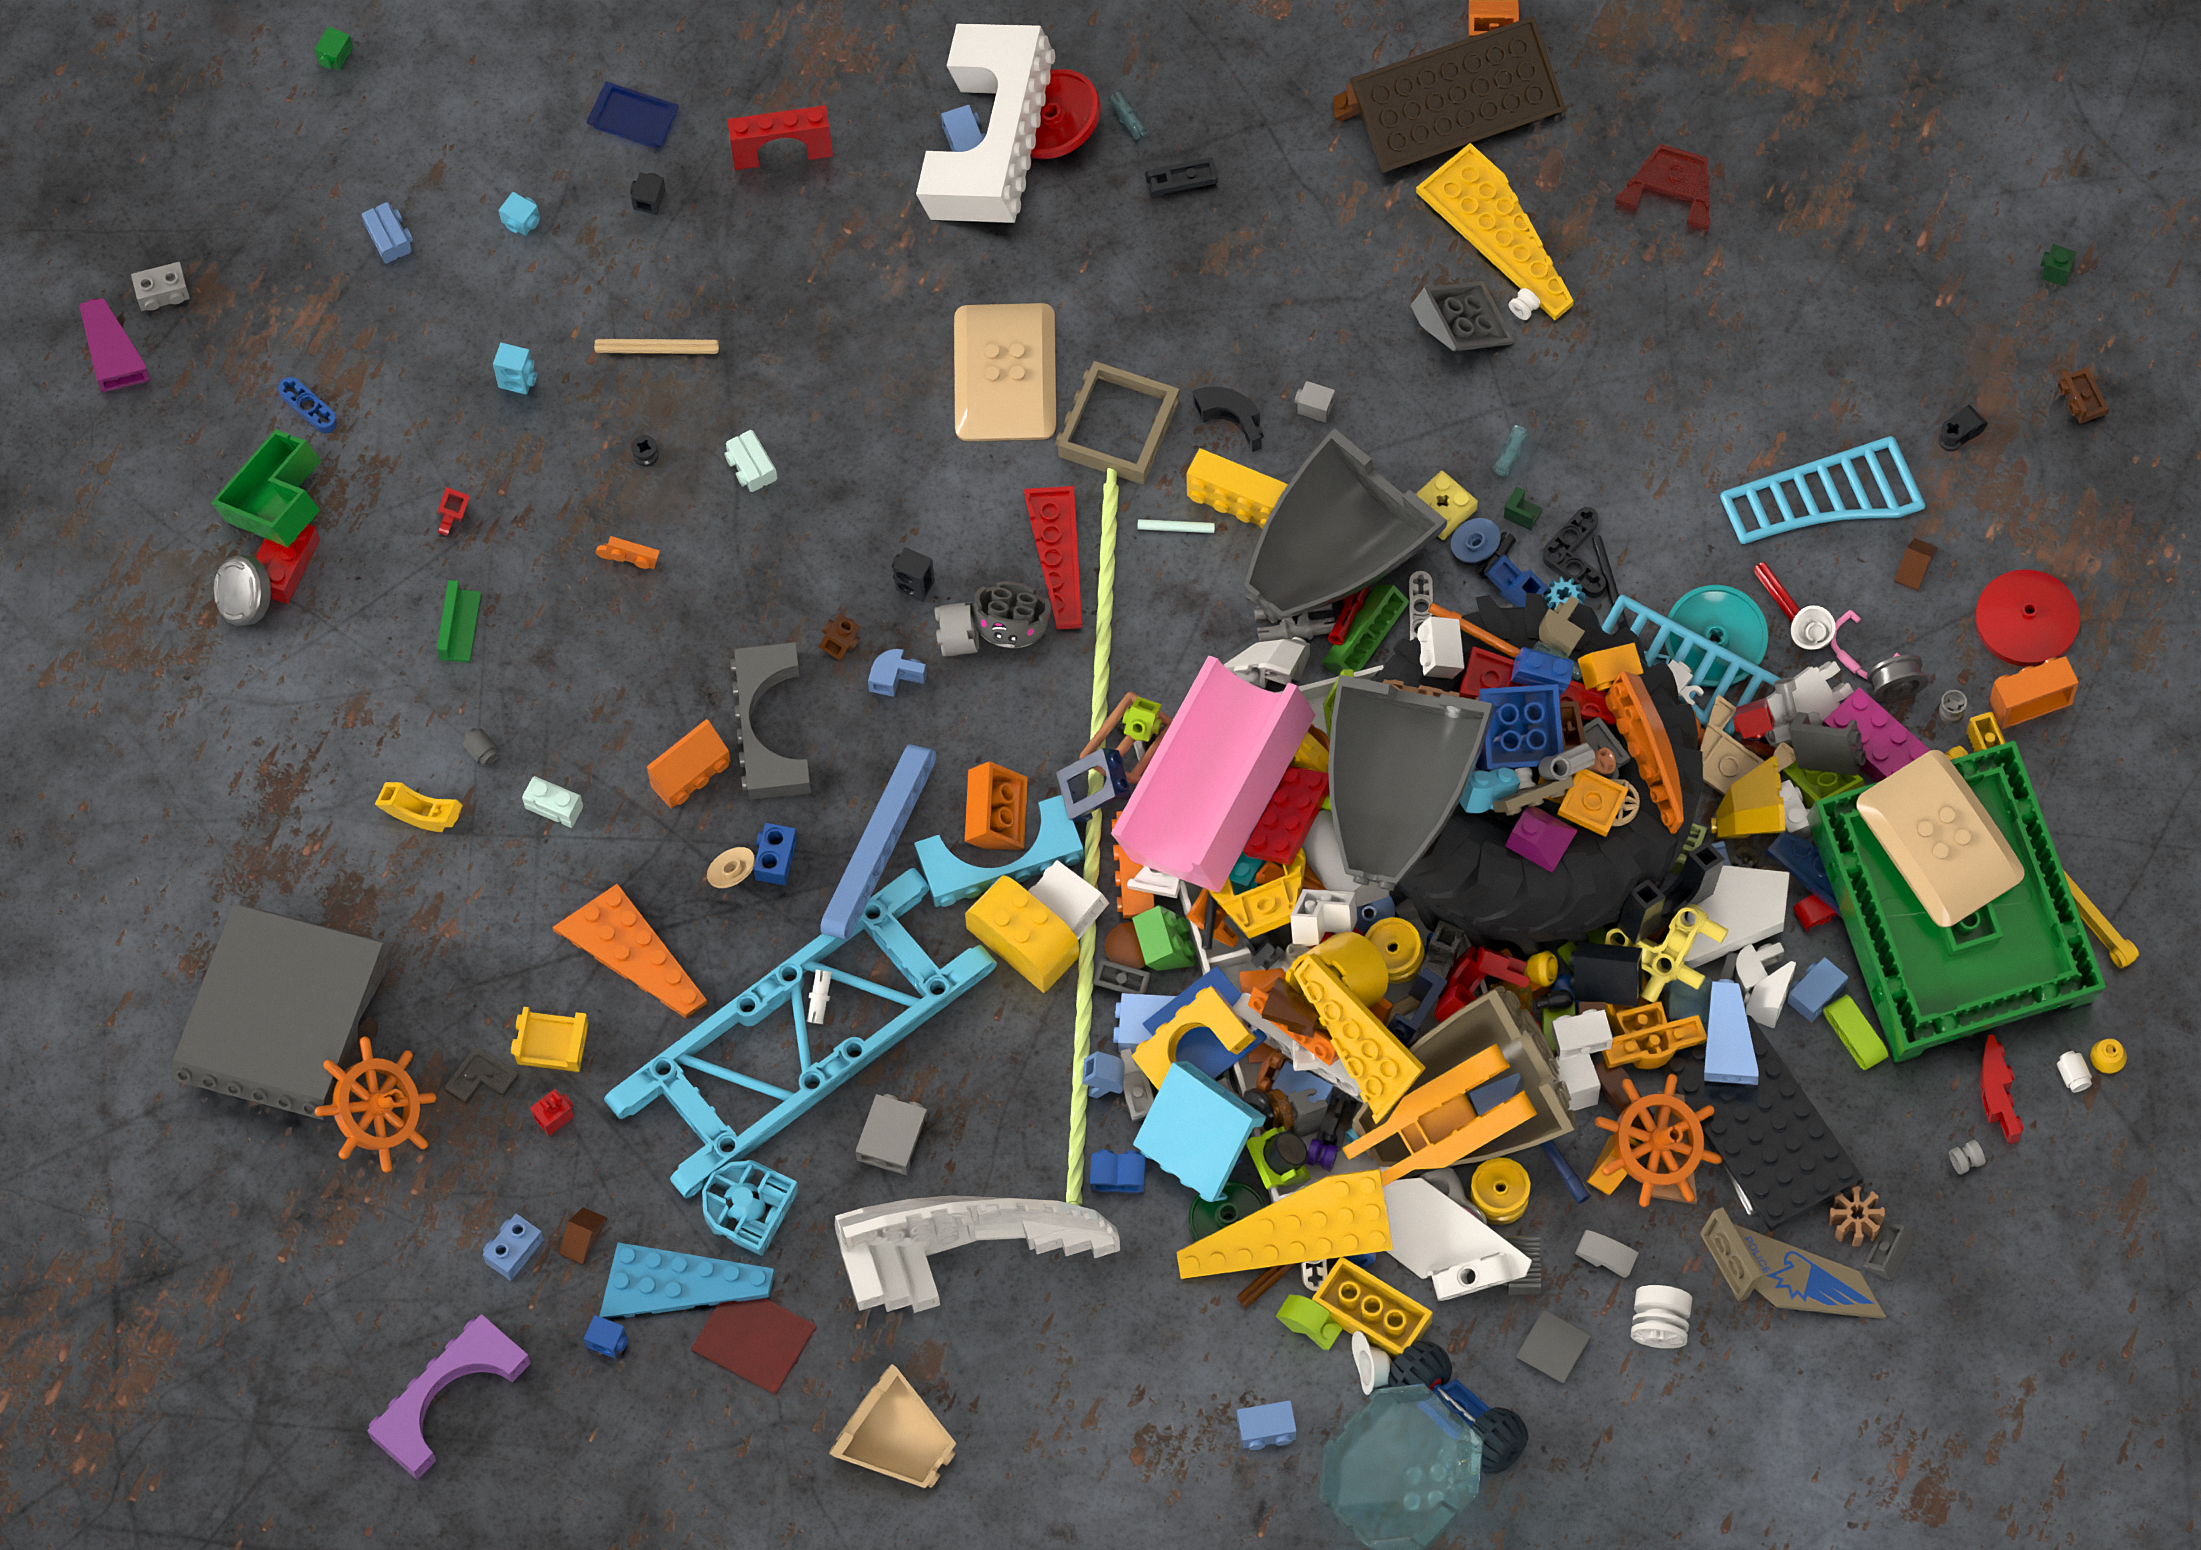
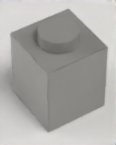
(1315, 401)

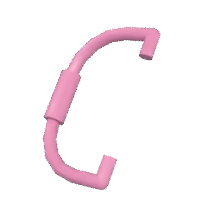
(1847, 660)

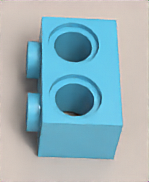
(514, 368)

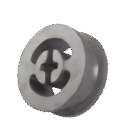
(1897, 678)

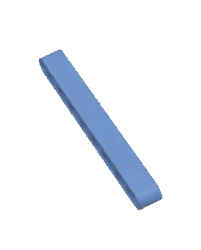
(878, 842)

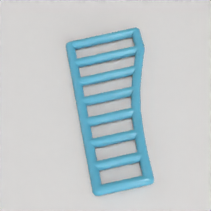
(1840, 512)
(1689, 639)

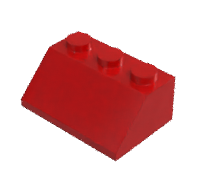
(287, 564)

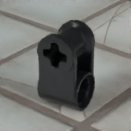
(1961, 428)

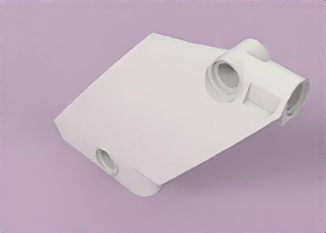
(1447, 1242)

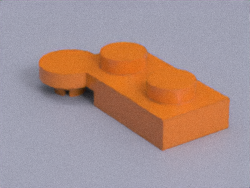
(624, 550)

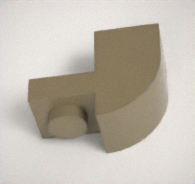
(1557, 630)

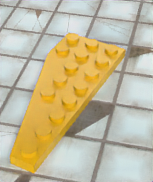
(1487, 213)
(1321, 1221)

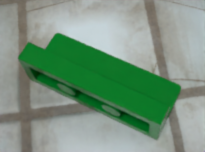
(458, 623)

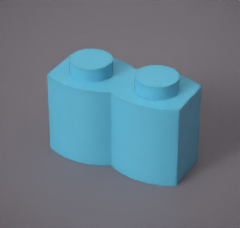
(1488, 787)

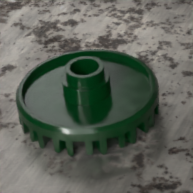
(1209, 1217)

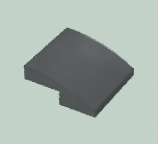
(1554, 1346)

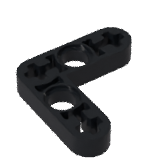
(1567, 556)

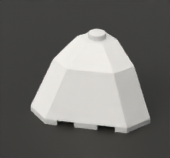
(1271, 660)

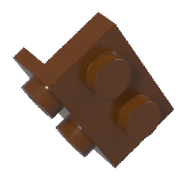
(2082, 395)

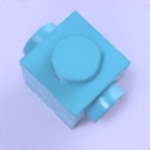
(519, 214)

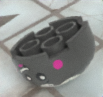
(1010, 614)

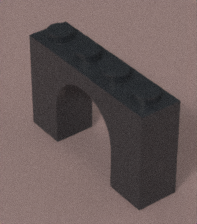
(1650, 909)

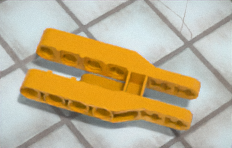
(1441, 1123)

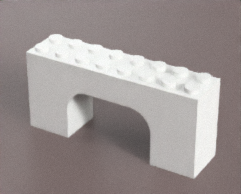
(990, 178)

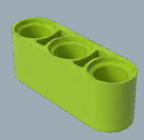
(1855, 1032)

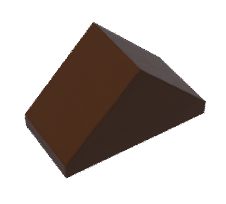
(1915, 564)
(1571, 725)
(581, 1235)

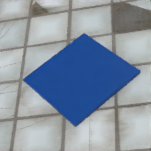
(1200, 1044)

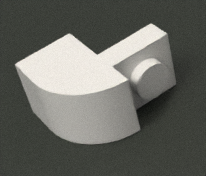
(1751, 965)

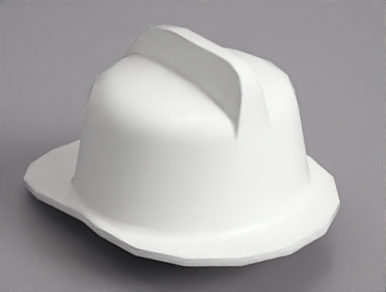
(1371, 1363)

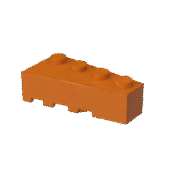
(1132, 901)

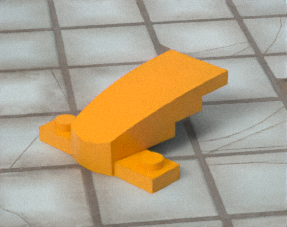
(1646, 1036)

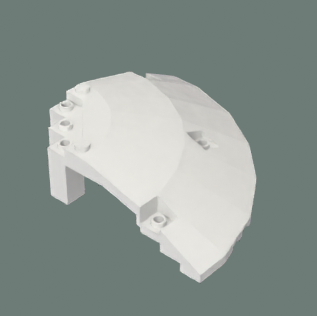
(890, 1241)

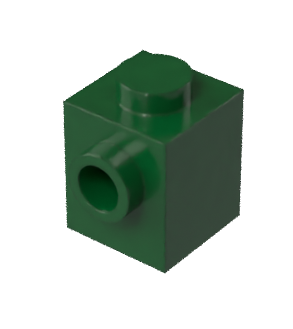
(2058, 264)

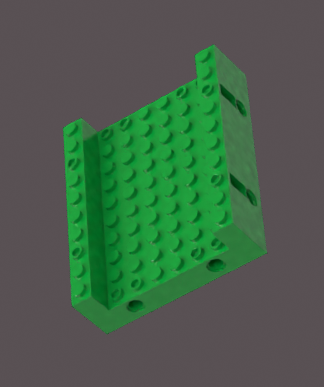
(1989, 968)

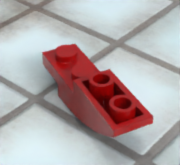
(1995, 1083)

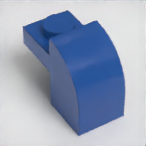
(1514, 582)

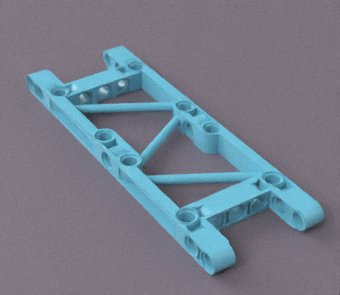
(769, 995)

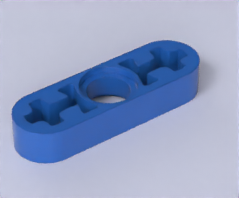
(303, 395)

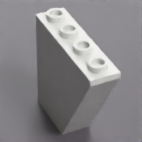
(1747, 904)

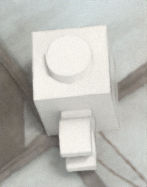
(1683, 678)

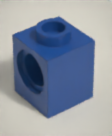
(605, 1337)

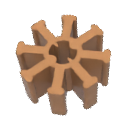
(1868, 1216)

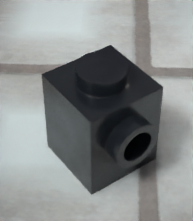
(647, 193)

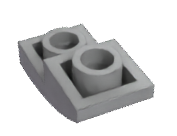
(1607, 1252)

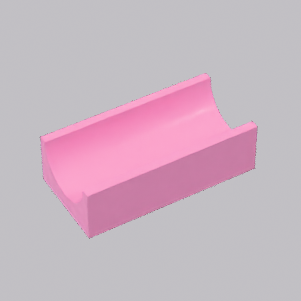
(1212, 776)

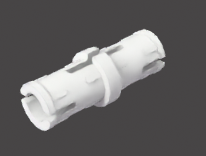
(819, 996)

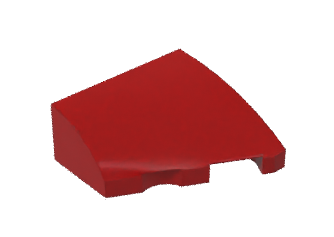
(1502, 966)

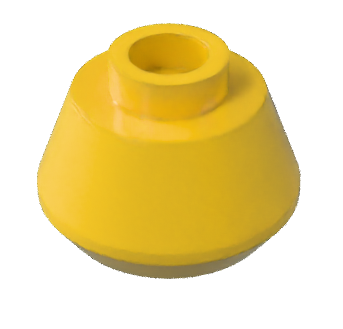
(1542, 968)
(2108, 1056)

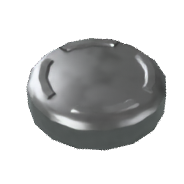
(242, 590)

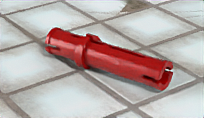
(1339, 632)

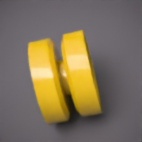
(1398, 934)
(1500, 1190)

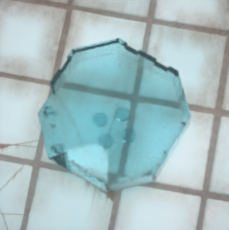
(1401, 1469)

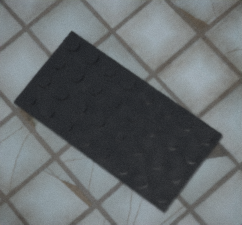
(1767, 1134)

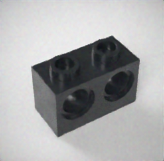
(913, 574)

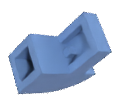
(890, 668)
(1103, 1074)

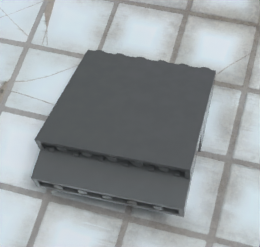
(277, 1008)

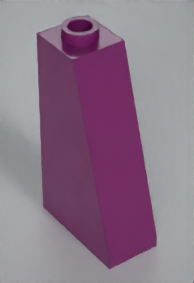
(111, 351)

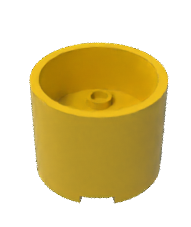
(1354, 962)

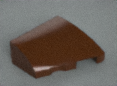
(1291, 1009)

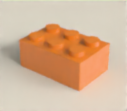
(2033, 692)

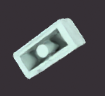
(750, 460)
(552, 801)

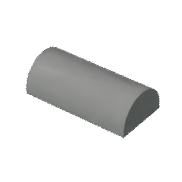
(1326, 862)

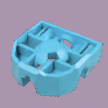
(735, 1179)

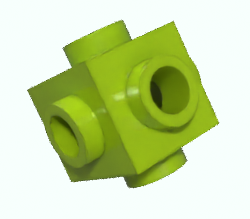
(1142, 719)

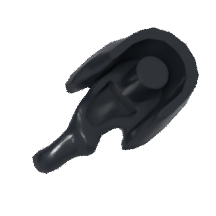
(1260, 1101)

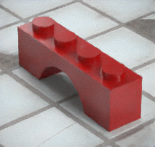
(1461, 984)

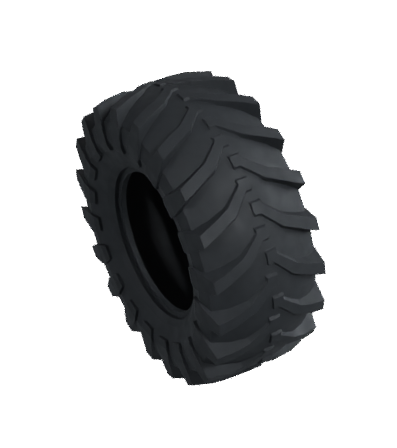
(1501, 895)

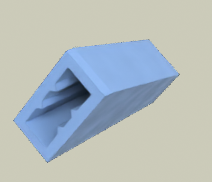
(1729, 1042)

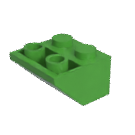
(1164, 939)

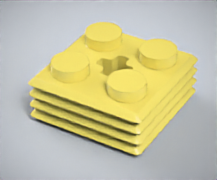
(1459, 502)

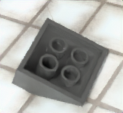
(1462, 316)

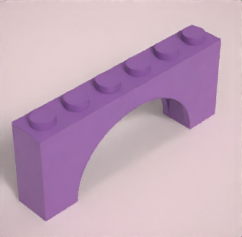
(477, 1349)

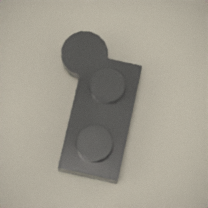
(1598, 737)

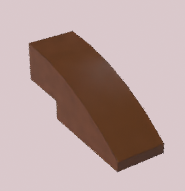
(1611, 1086)

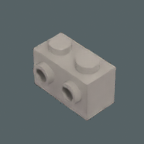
(160, 286)

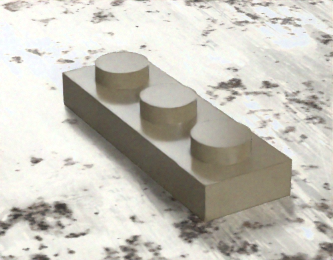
(1532, 796)

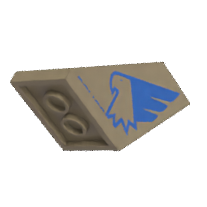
(1785, 1273)

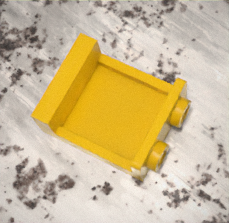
(550, 1040)

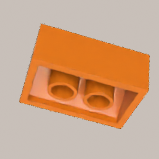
(688, 764)
(996, 807)

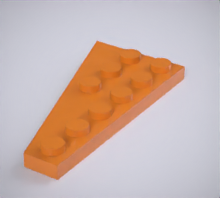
(626, 944)

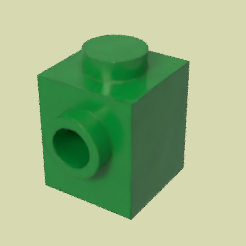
(333, 49)

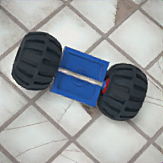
(1498, 1427)

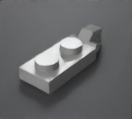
(1136, 1088)

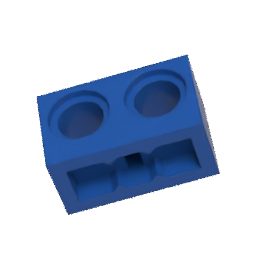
(779, 854)

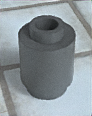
(480, 747)

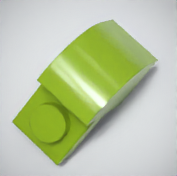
(1311, 1318)

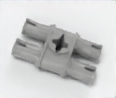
(1288, 629)

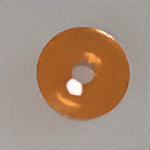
(1281, 1108)

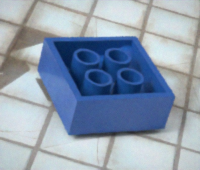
(1522, 727)

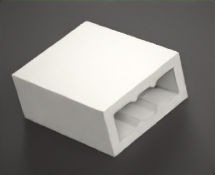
(1069, 897)

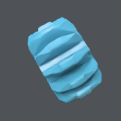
(1561, 590)

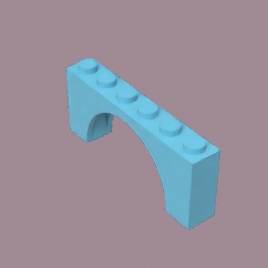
(954, 879)

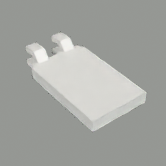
(1811, 695)

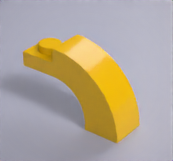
(416, 808)

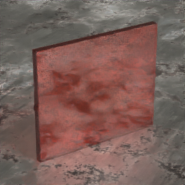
(754, 1340)

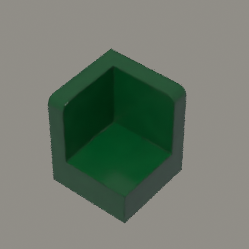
(1521, 511)

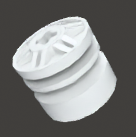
(1661, 1316)

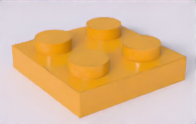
(1593, 801)

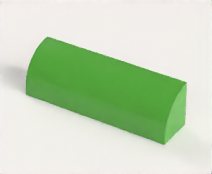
(1367, 630)

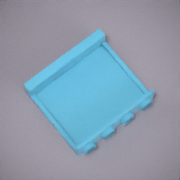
(1197, 1130)

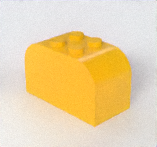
(1023, 932)

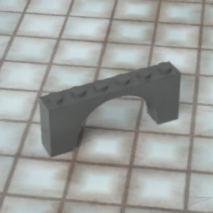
(756, 672)

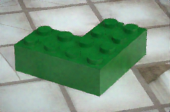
(266, 490)

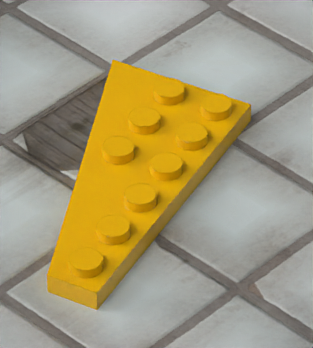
(1363, 1043)

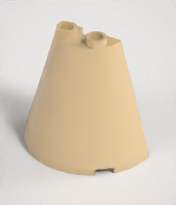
(895, 1434)

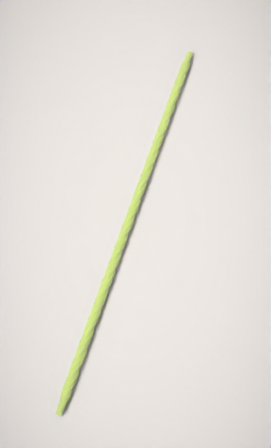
(1092, 839)

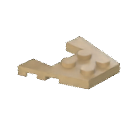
(1726, 758)

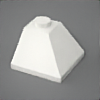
(1769, 996)

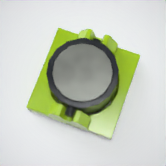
(1281, 1159)

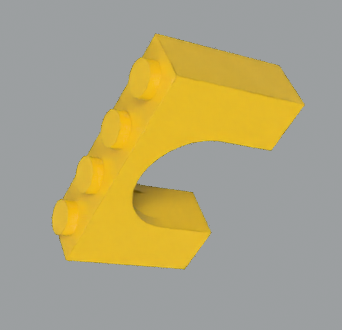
(1207, 1010)

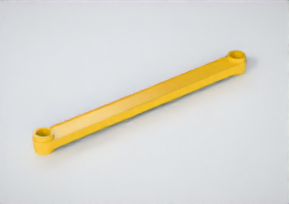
(2121, 951)

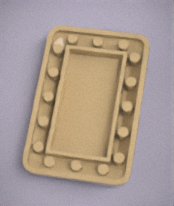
(1005, 372)
(1940, 838)

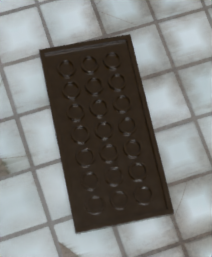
(1457, 94)

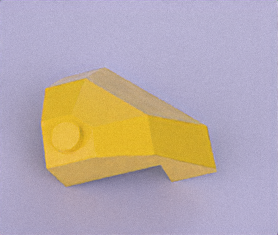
(1751, 805)

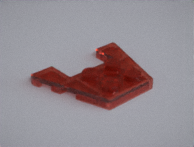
(1675, 175)

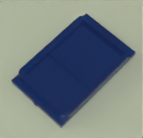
(632, 115)

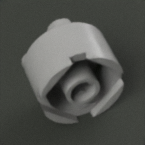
(957, 629)

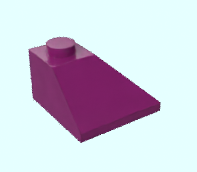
(1541, 838)

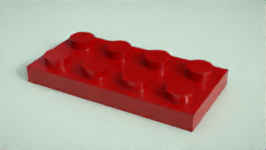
(1288, 816)

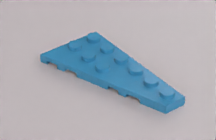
(672, 1281)

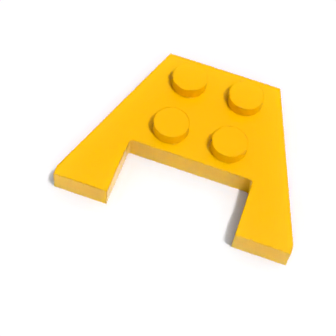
(1265, 905)

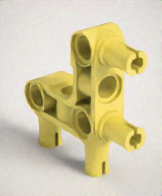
(1674, 948)

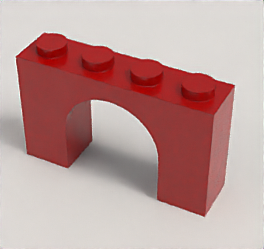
(753, 131)

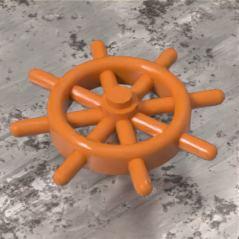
(376, 1104)
(1658, 1140)

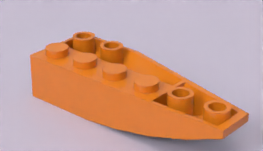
(1648, 745)

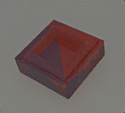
(1758, 746)

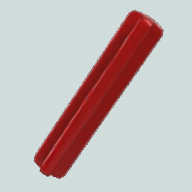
(1777, 590)

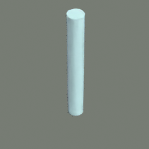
(1180, 526)

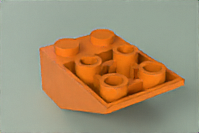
(1490, 14)

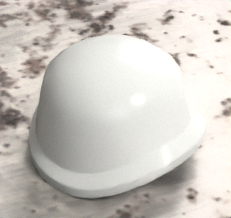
(1813, 628)

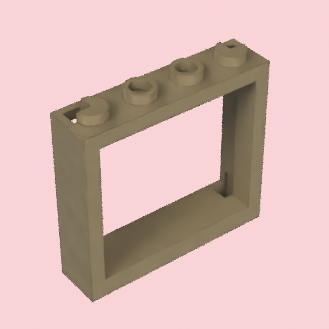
(1101, 461)

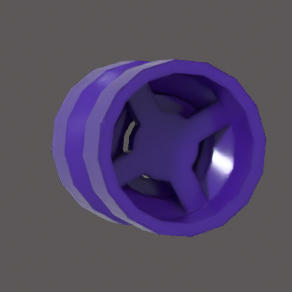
(1327, 1156)

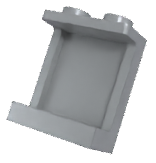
(891, 1133)

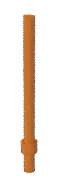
(1475, 630)

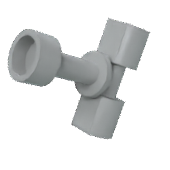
(1781, 730)

